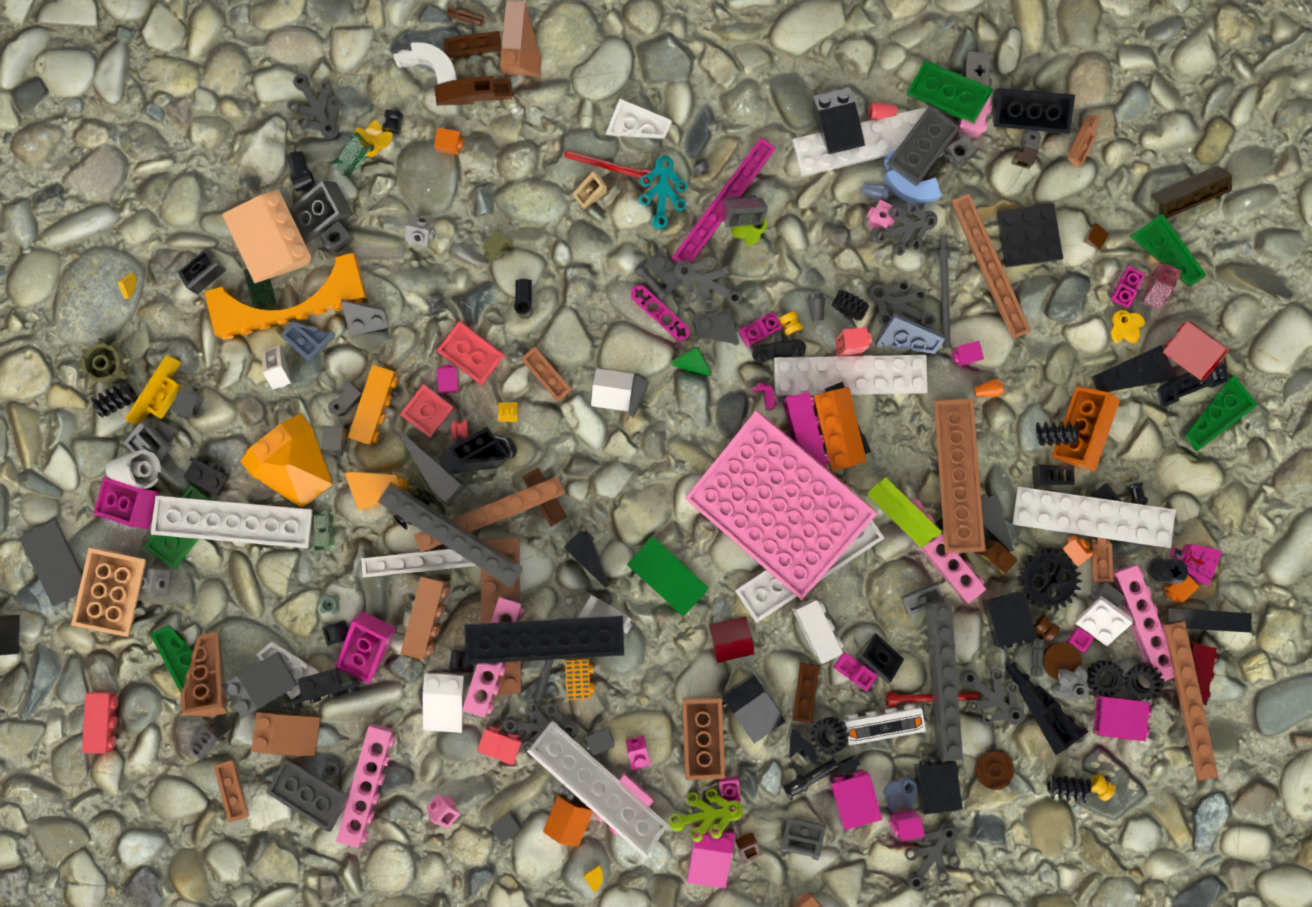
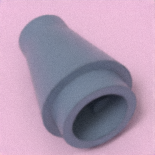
(875, 191)

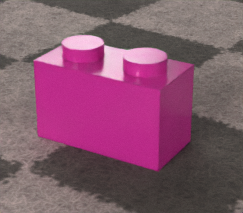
(906, 825)

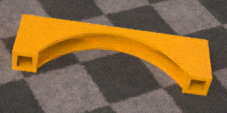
(232, 317)

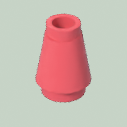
(881, 110)

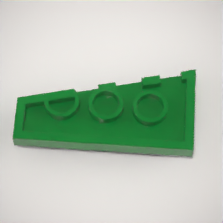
(1166, 247)
(1224, 410)
(174, 652)

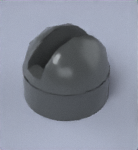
(701, 167)

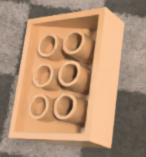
(267, 236)
(108, 591)

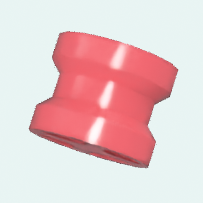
(460, 430)

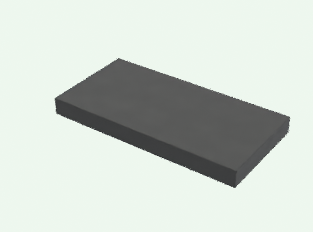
(923, 145)
(53, 562)
(308, 794)

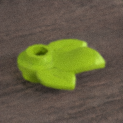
(749, 232)

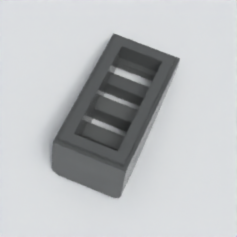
(638, 391)

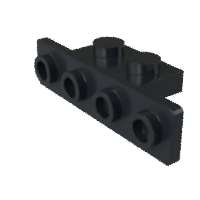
(319, 685)

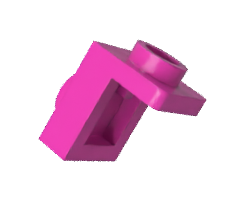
(769, 398)
(638, 753)

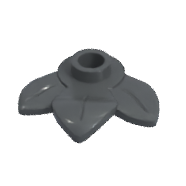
(1070, 681)

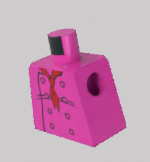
(1199, 561)

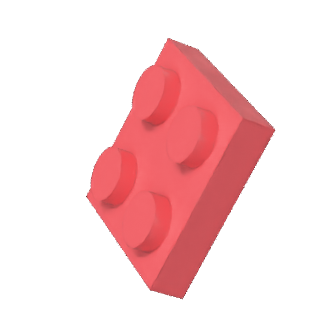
(427, 411)

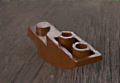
(473, 89)

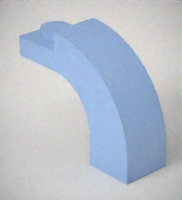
(923, 193)

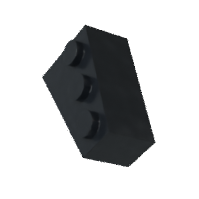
(474, 453)

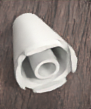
(135, 469)

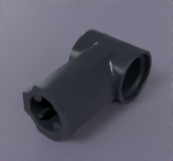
(301, 175)
(523, 296)

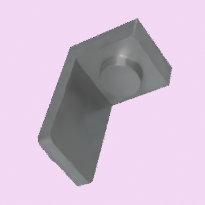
(208, 736)

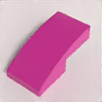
(855, 671)

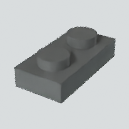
(915, 601)

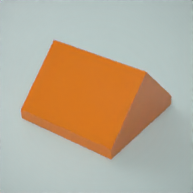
(567, 821)

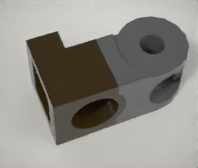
(1029, 147)

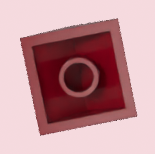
(732, 639)

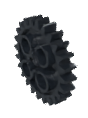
(1064, 589)

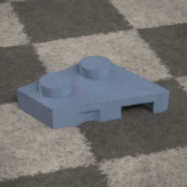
(306, 340)

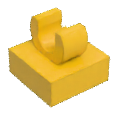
(508, 412)

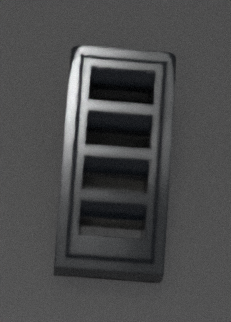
(1041, 475)

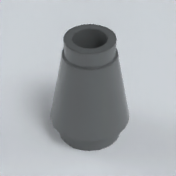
(816, 306)

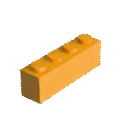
(372, 405)

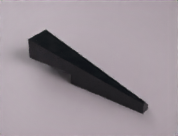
(1055, 725)

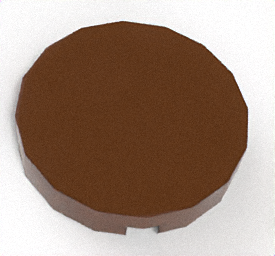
(1060, 656)
(994, 770)

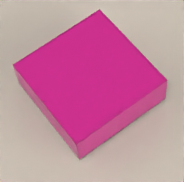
(1080, 639)

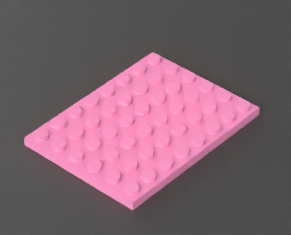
(780, 505)

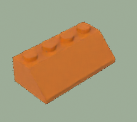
(1095, 415)
(839, 428)

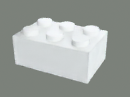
(818, 630)

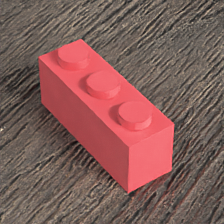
(853, 341)
(99, 722)

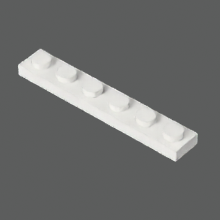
(413, 563)

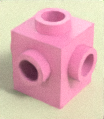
(879, 216)
(443, 810)

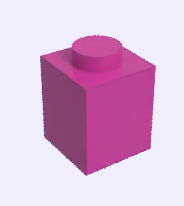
(967, 354)
(448, 379)

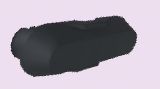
(780, 348)

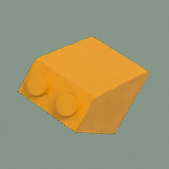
(369, 487)

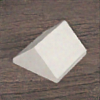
(612, 389)

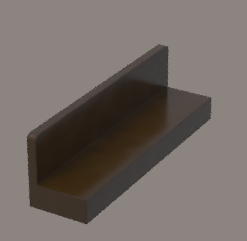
(1193, 191)

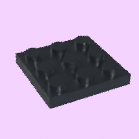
(1029, 235)

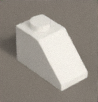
(275, 367)

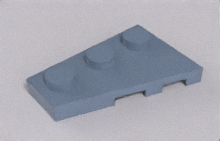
(909, 334)

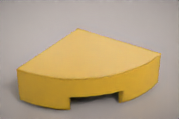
(128, 285)
(594, 878)

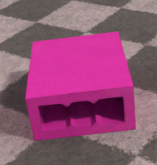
(1121, 718)
(855, 799)

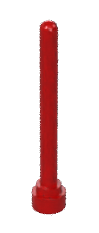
(608, 165)
(895, 699)

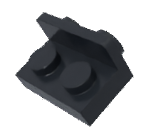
(206, 476)

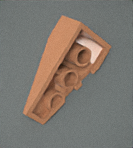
(519, 46)
(203, 687)

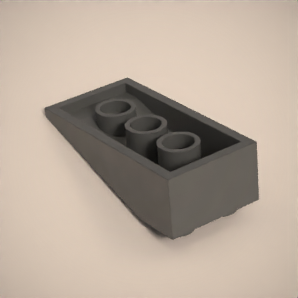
(445, 486)

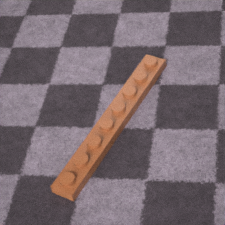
(990, 266)
(499, 510)
(1190, 700)

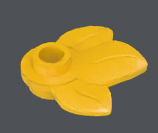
(375, 137)
(1129, 328)

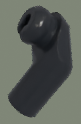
(508, 445)

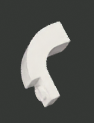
(428, 55)

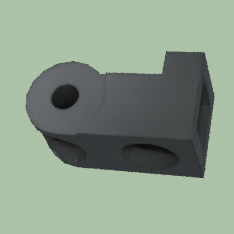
(346, 400)

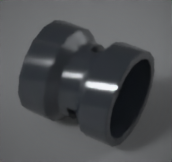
(392, 121)

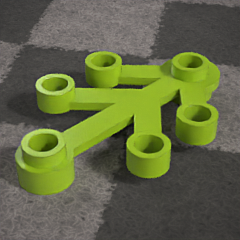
(708, 815)

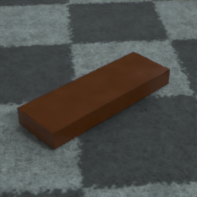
(472, 44)
(552, 509)
(805, 692)

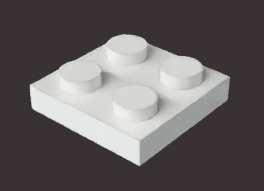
(1104, 621)

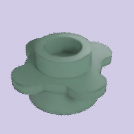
(325, 599)

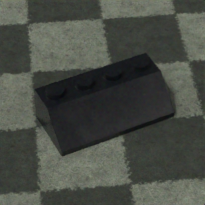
(1032, 110)

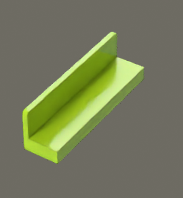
(903, 512)

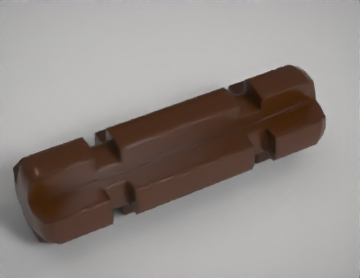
(465, 16)

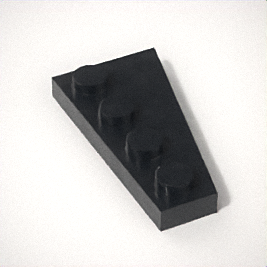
(1138, 371)

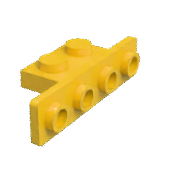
(158, 392)

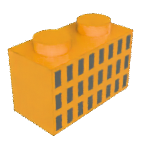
(578, 678)

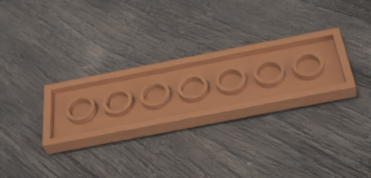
(959, 476)
(490, 592)

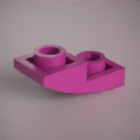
(1127, 287)
(760, 329)
(730, 790)

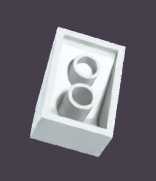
(443, 701)

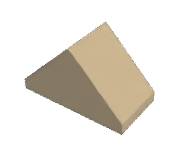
(590, 190)

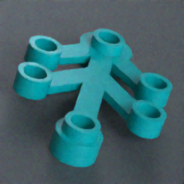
(662, 189)

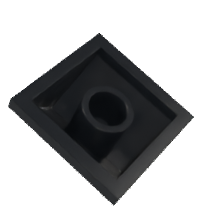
(201, 271)
(880, 658)

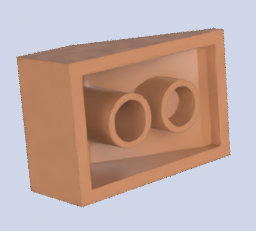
(285, 733)

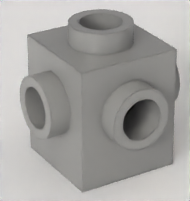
(420, 230)
(155, 582)

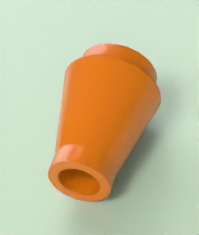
(989, 389)

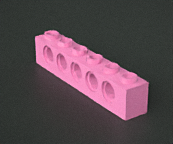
(953, 577)
(1143, 635)
(473, 703)
(347, 832)

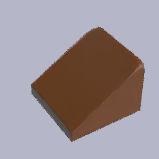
(1096, 236)
(748, 847)

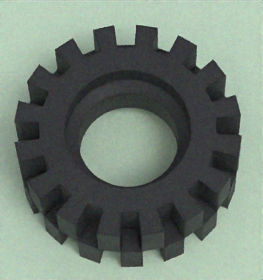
(850, 305)
(1117, 678)
(1134, 685)
(821, 740)

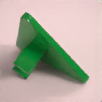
(693, 361)

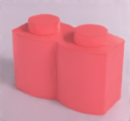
(499, 745)

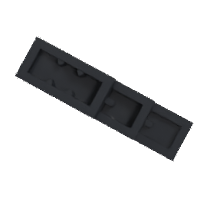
(1212, 620)

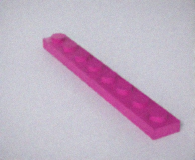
(714, 214)

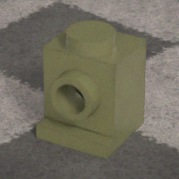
(496, 246)

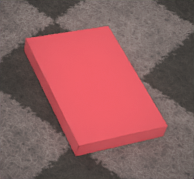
(470, 353)

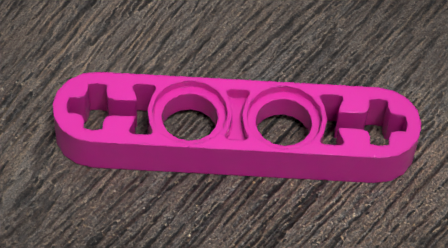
(662, 311)

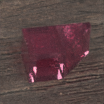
(1161, 285)

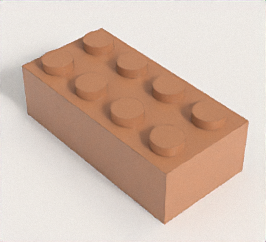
(425, 617)
(703, 738)

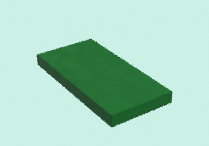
(949, 92)
(174, 549)
(667, 576)

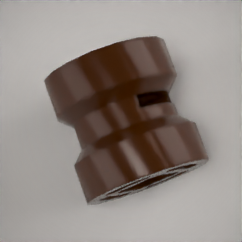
(1046, 628)

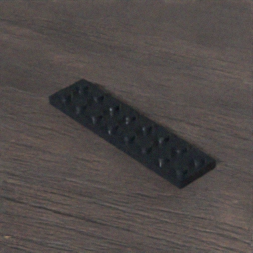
(544, 639)

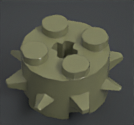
(99, 354)

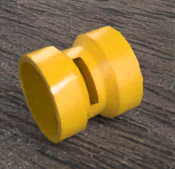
(791, 323)
(1101, 787)

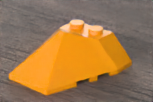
(290, 462)

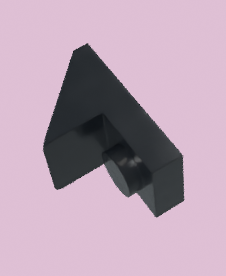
(796, 742)

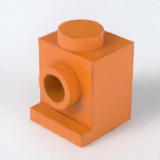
(1078, 549)

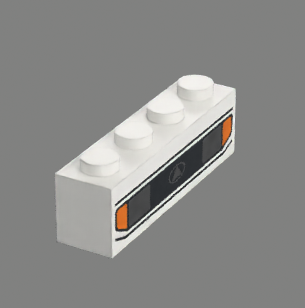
(884, 725)

